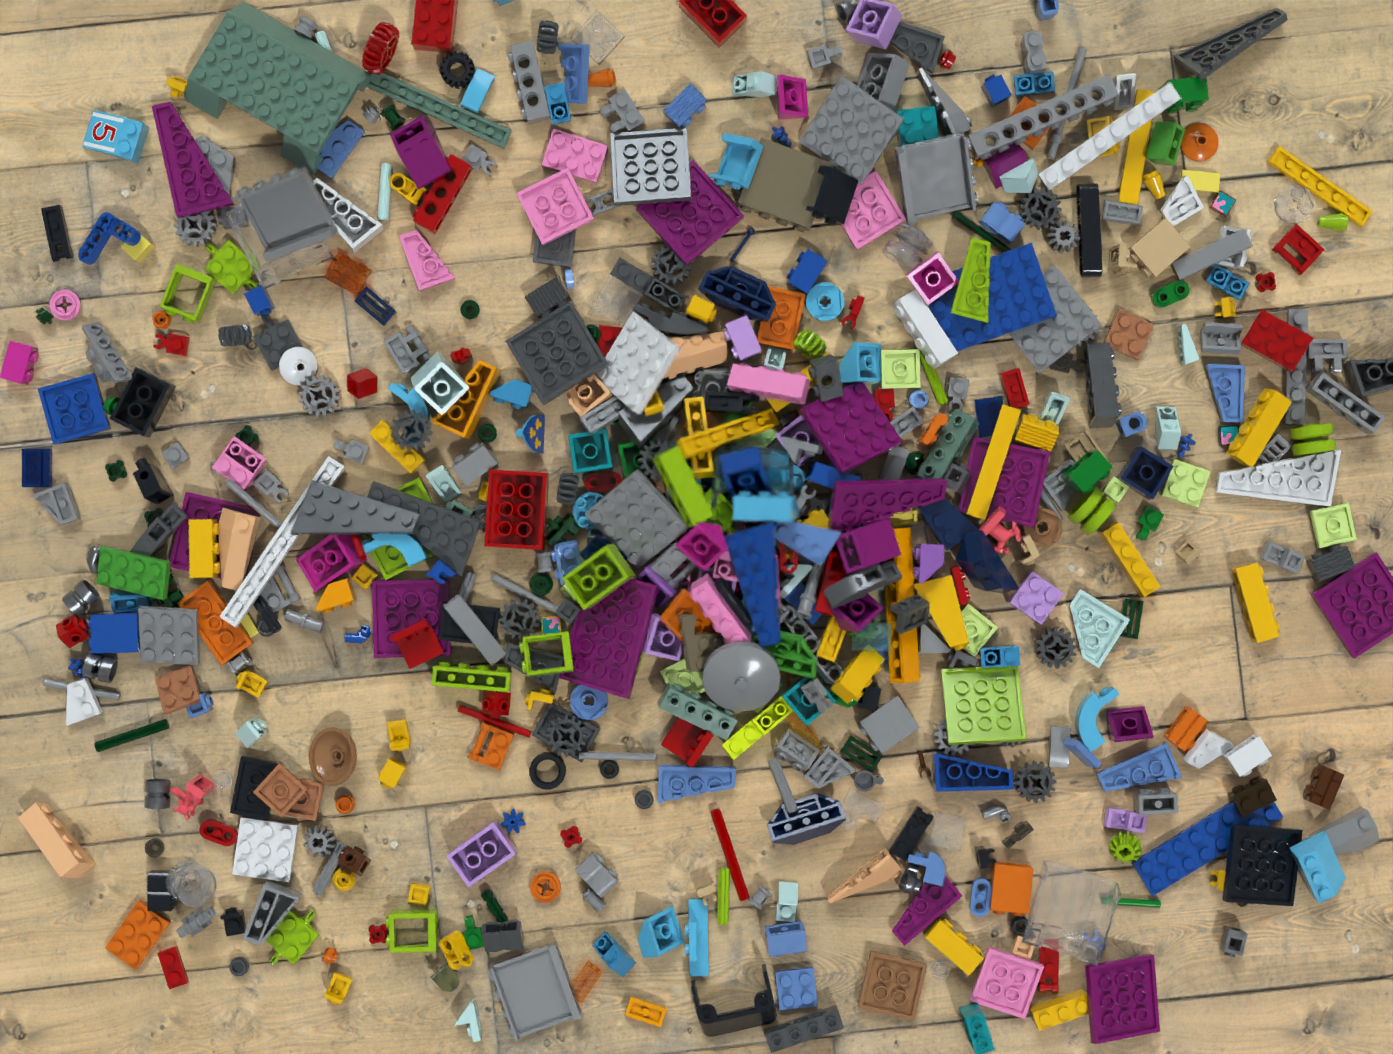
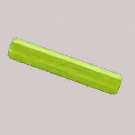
(934, 381)
(723, 896)

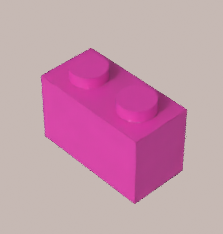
(19, 363)

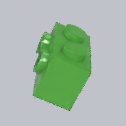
(1165, 143)

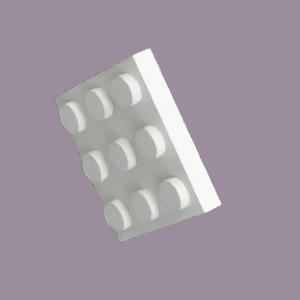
(265, 849)

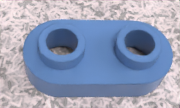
(980, 896)

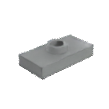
(1122, 213)

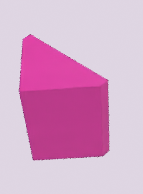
(791, 97)
(932, 278)
(703, 544)

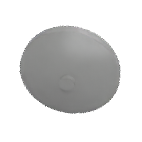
(741, 676)

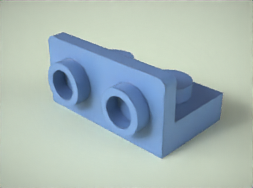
(567, 558)

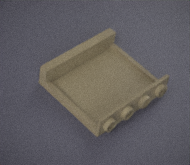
(784, 186)

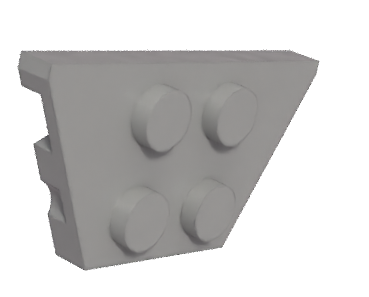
(220, 161)

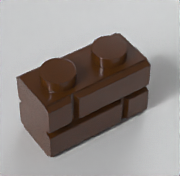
(1323, 786)

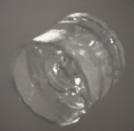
(909, 244)
(200, 886)

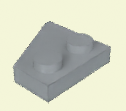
(827, 769)

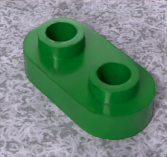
(1171, 294)

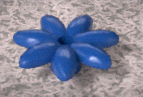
(516, 818)

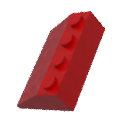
(516, 509)

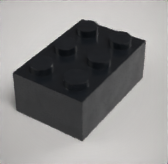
(142, 402)

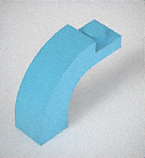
(414, 401)
(409, 546)
(1086, 717)

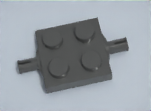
(276, 340)

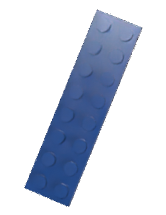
(1196, 845)

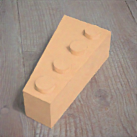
(697, 352)
(56, 842)

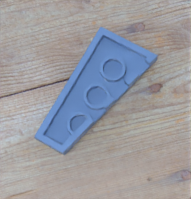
(1144, 768)

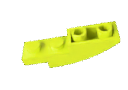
(756, 727)

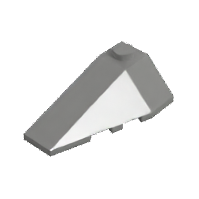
(949, 115)
(1350, 832)

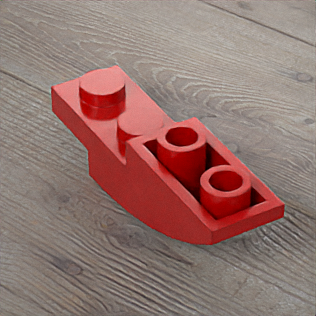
(833, 573)

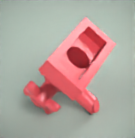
(999, 532)
(197, 789)

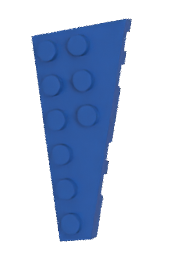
(757, 574)

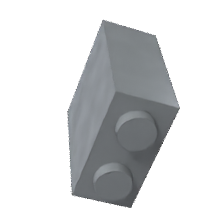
(888, 724)

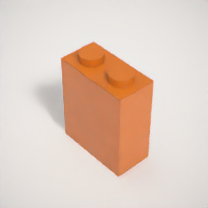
(1011, 888)

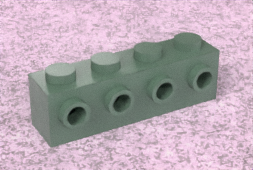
(949, 446)
(697, 711)

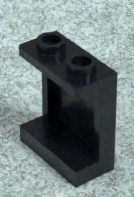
(834, 196)

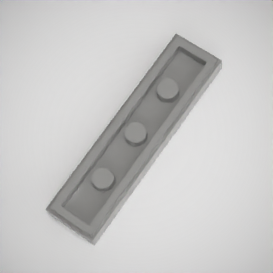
(1212, 254)

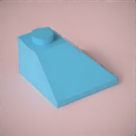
(861, 364)
(660, 933)

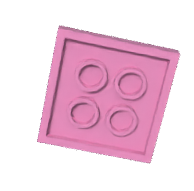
(555, 206)
(871, 212)
(1006, 982)

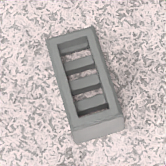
(1280, 452)

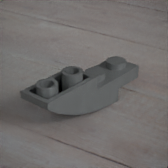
(648, 285)
(677, 325)
(159, 531)
(861, 582)

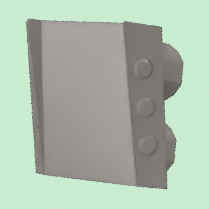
(711, 380)

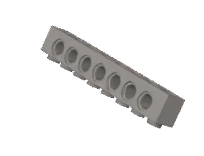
(1103, 87)

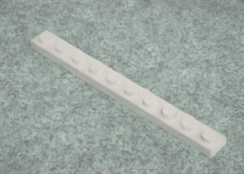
(274, 552)

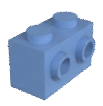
(785, 938)

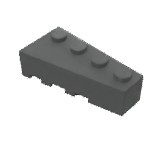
(1370, 376)
(1101, 385)
(642, 427)

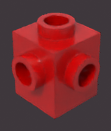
(72, 630)
(496, 703)

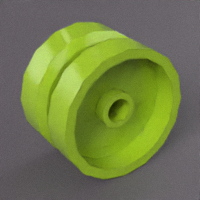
(1312, 438)
(1091, 511)

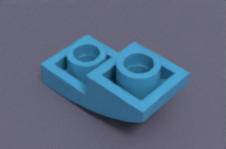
(1034, 84)
(1227, 282)

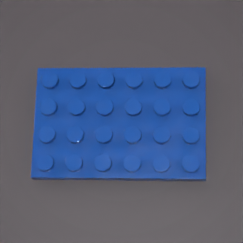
(1015, 300)

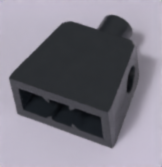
(151, 482)

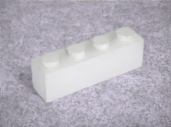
(924, 329)

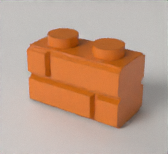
(1186, 729)

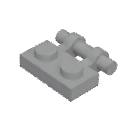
(401, 351)

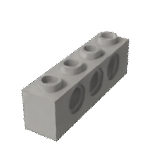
(526, 52)
(1345, 403)

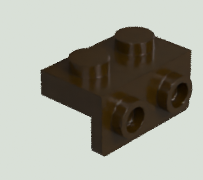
(1252, 796)

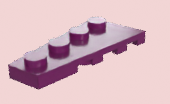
(924, 909)

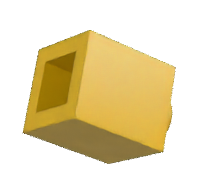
(392, 773)

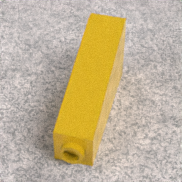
(945, 610)

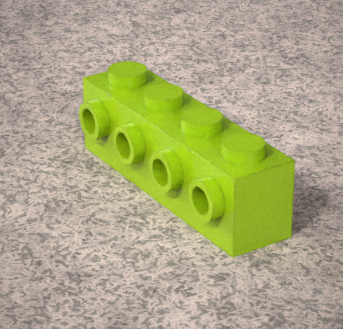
(682, 486)
(472, 678)

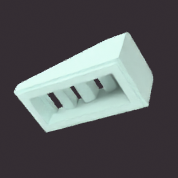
(1186, 346)

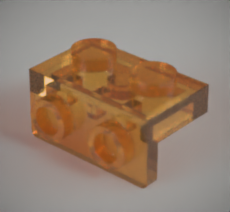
(347, 273)

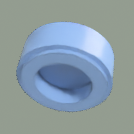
(569, 280)
(918, 399)

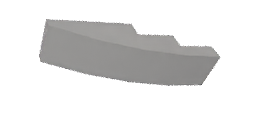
(474, 629)

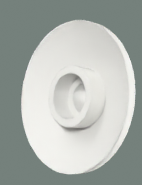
(289, 362)

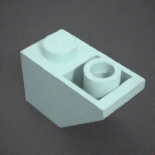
(754, 84)
(1167, 428)
(252, 731)

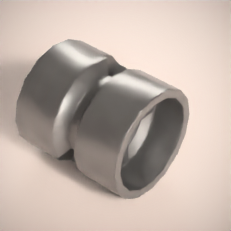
(81, 597)
(98, 667)
(157, 793)

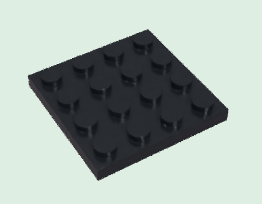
(1261, 865)

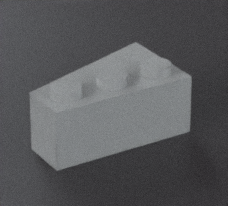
(269, 910)

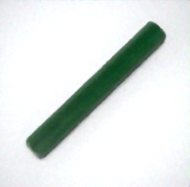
(132, 735)

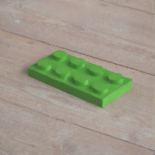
(133, 572)

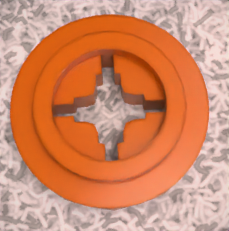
(536, 889)

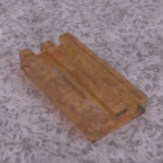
(593, 968)

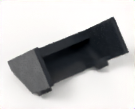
(741, 1019)

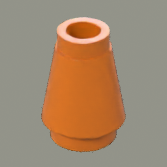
(602, 78)

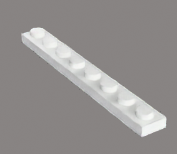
(1110, 136)

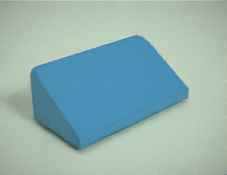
(127, 601)

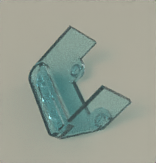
(777, 464)

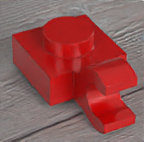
(855, 307)

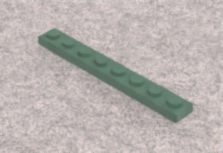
(440, 109)

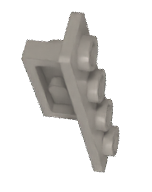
(104, 355)

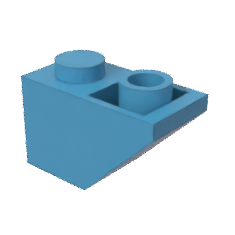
(558, 103)
(515, 392)
(1000, 656)
(614, 954)

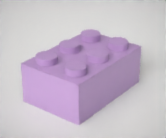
(482, 853)

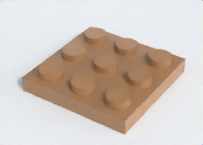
(892, 985)

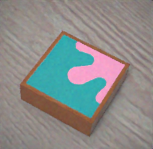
(1222, 203)

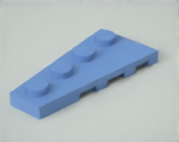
(683, 780)

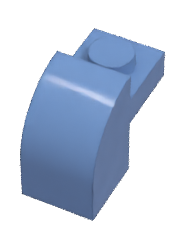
(935, 867)

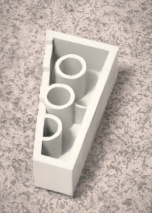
(353, 225)

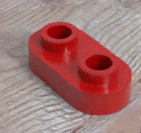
(602, 481)
(219, 833)

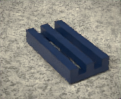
(387, 316)

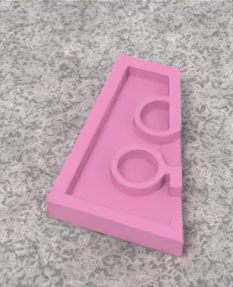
(423, 262)

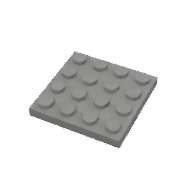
(852, 130)
(1056, 336)
(637, 519)

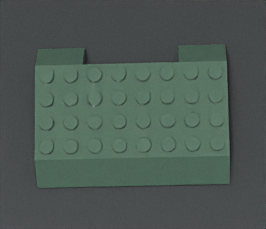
(277, 80)

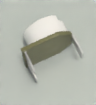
(446, 978)

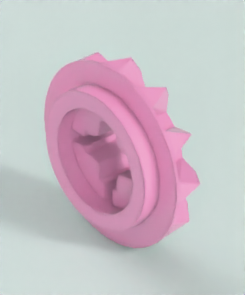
(58, 299)

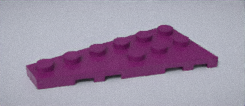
(189, 174)
(877, 500)

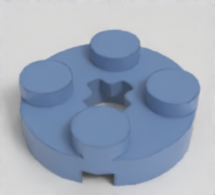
(587, 711)

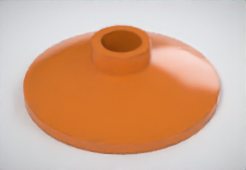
(1193, 149)

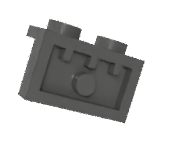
(911, 613)

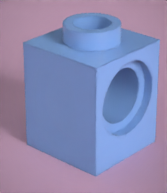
(1123, 424)

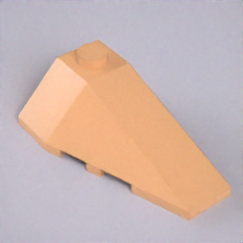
(588, 395)
(236, 543)
(876, 871)

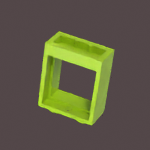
(173, 285)
(524, 648)
(432, 916)

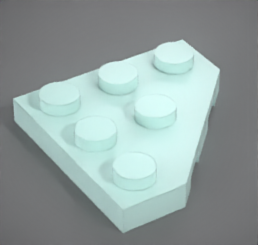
(1096, 626)

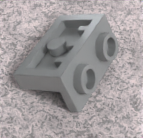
(796, 751)

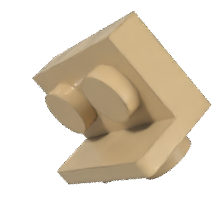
(1117, 260)
(1027, 547)

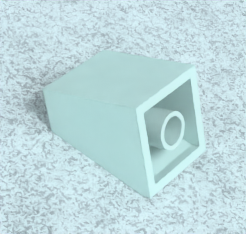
(439, 383)

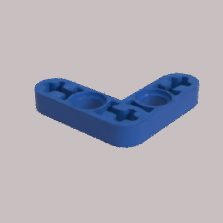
(109, 229)

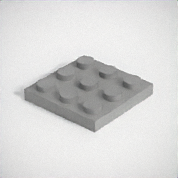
(169, 635)

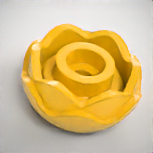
(339, 884)

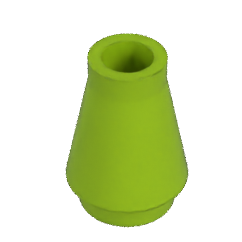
(1333, 222)

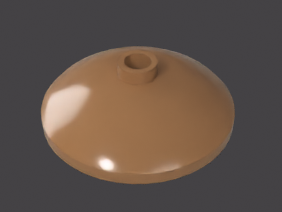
(332, 756)

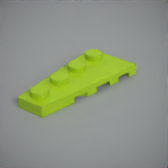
(973, 287)

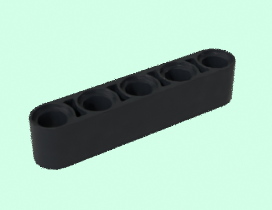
(1089, 230)

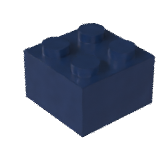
(1144, 472)

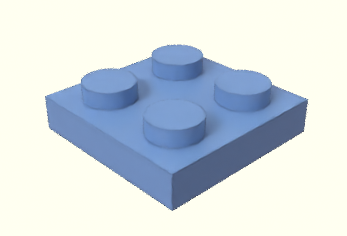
(796, 988)

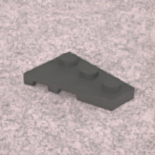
(918, 44)
(539, 660)

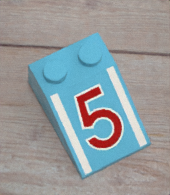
(116, 136)

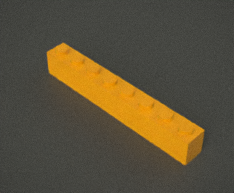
(904, 647)

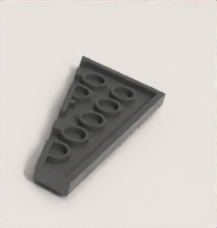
(1215, 52)
(439, 528)

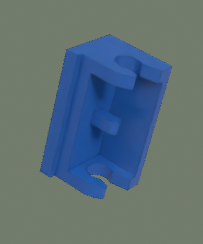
(441, 571)

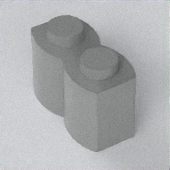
(1031, 48)
(597, 874)

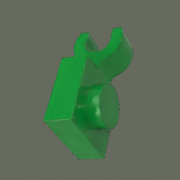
(1149, 520)
(473, 934)

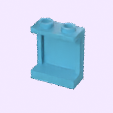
(738, 162)

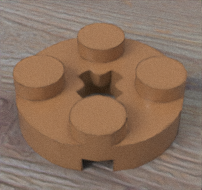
(1053, 524)

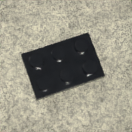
(450, 631)
(249, 777)

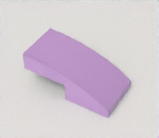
(1124, 820)

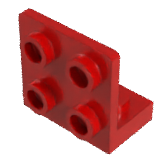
(418, 643)
(687, 741)

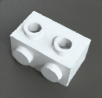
(1247, 756)

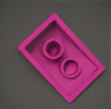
(329, 560)

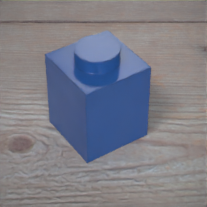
(995, 90)
(259, 301)

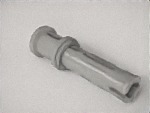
(808, 597)

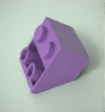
(928, 560)

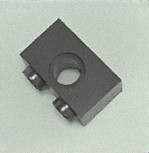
(832, 386)

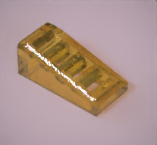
(798, 727)

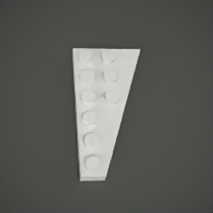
(1297, 479)

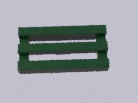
(1131, 614)
(847, 745)

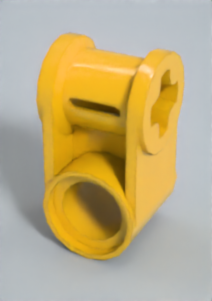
(408, 190)
(455, 949)

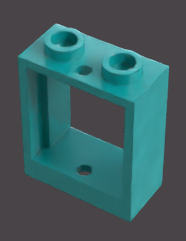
(976, 1028)

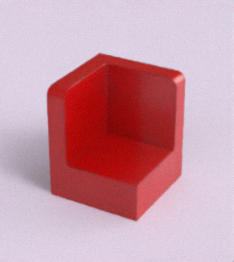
(362, 383)

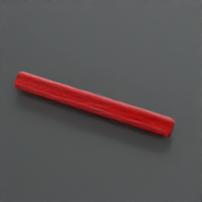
(729, 854)

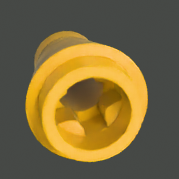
(1154, 183)

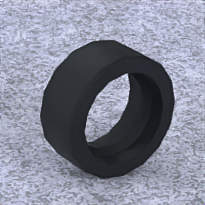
(547, 785)

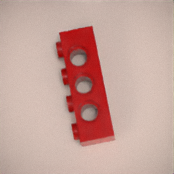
(443, 205)

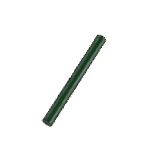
(981, 232)

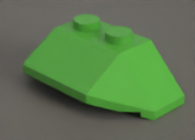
(792, 654)

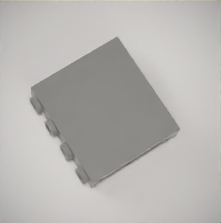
(936, 177)
(287, 213)
(534, 990)

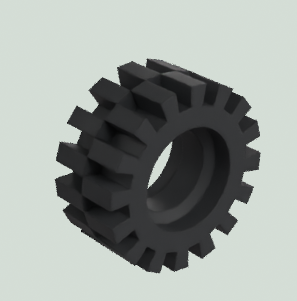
(454, 58)

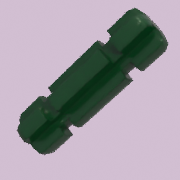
(494, 906)

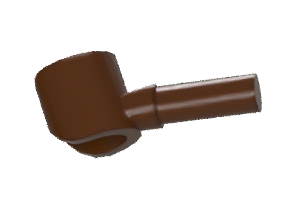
(922, 765)

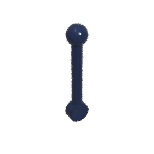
(750, 231)

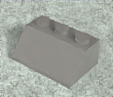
(883, 77)

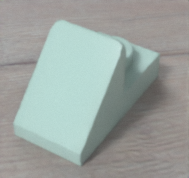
(1054, 407)
(443, 483)
(793, 578)
(787, 901)
(471, 1016)

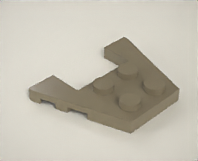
(697, 645)

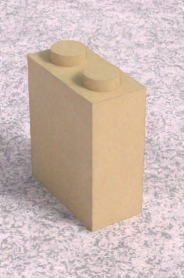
(1158, 249)

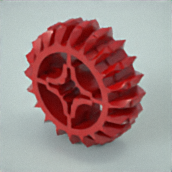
(380, 48)

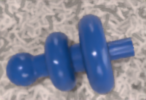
(781, 137)
(1185, 446)
(76, 665)

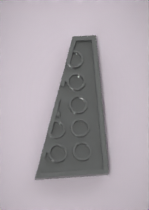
(345, 513)

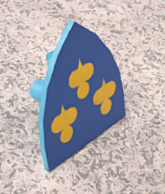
(533, 433)

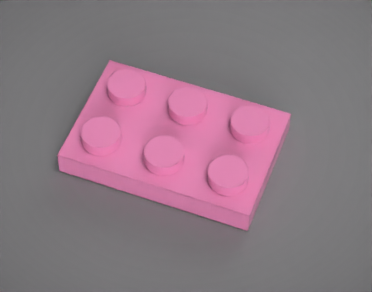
(579, 155)

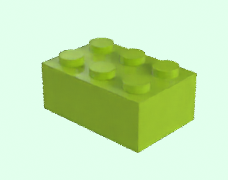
(598, 576)

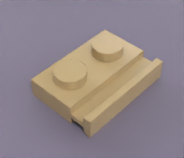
(1081, 445)

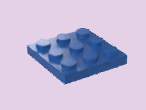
(74, 408)

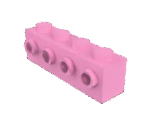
(769, 383)
(719, 611)

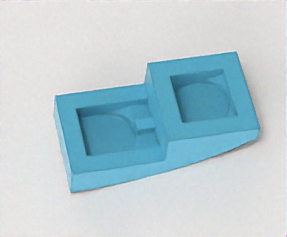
(477, 90)

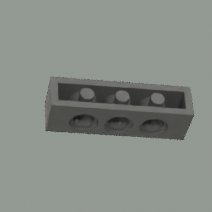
(803, 1028)

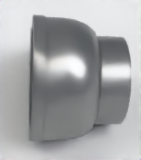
(845, 10)
(865, 780)
(909, 881)

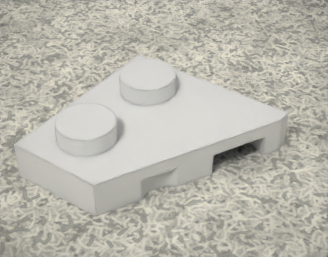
(1182, 202)
(81, 701)
(1207, 748)

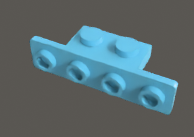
(698, 938)

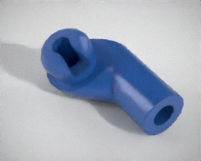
(360, 637)

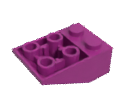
(421, 151)
(867, 545)

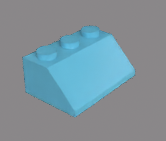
(765, 506)
(1319, 866)

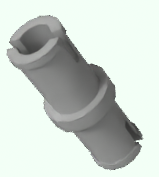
(304, 621)

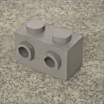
(474, 463)
(1156, 802)

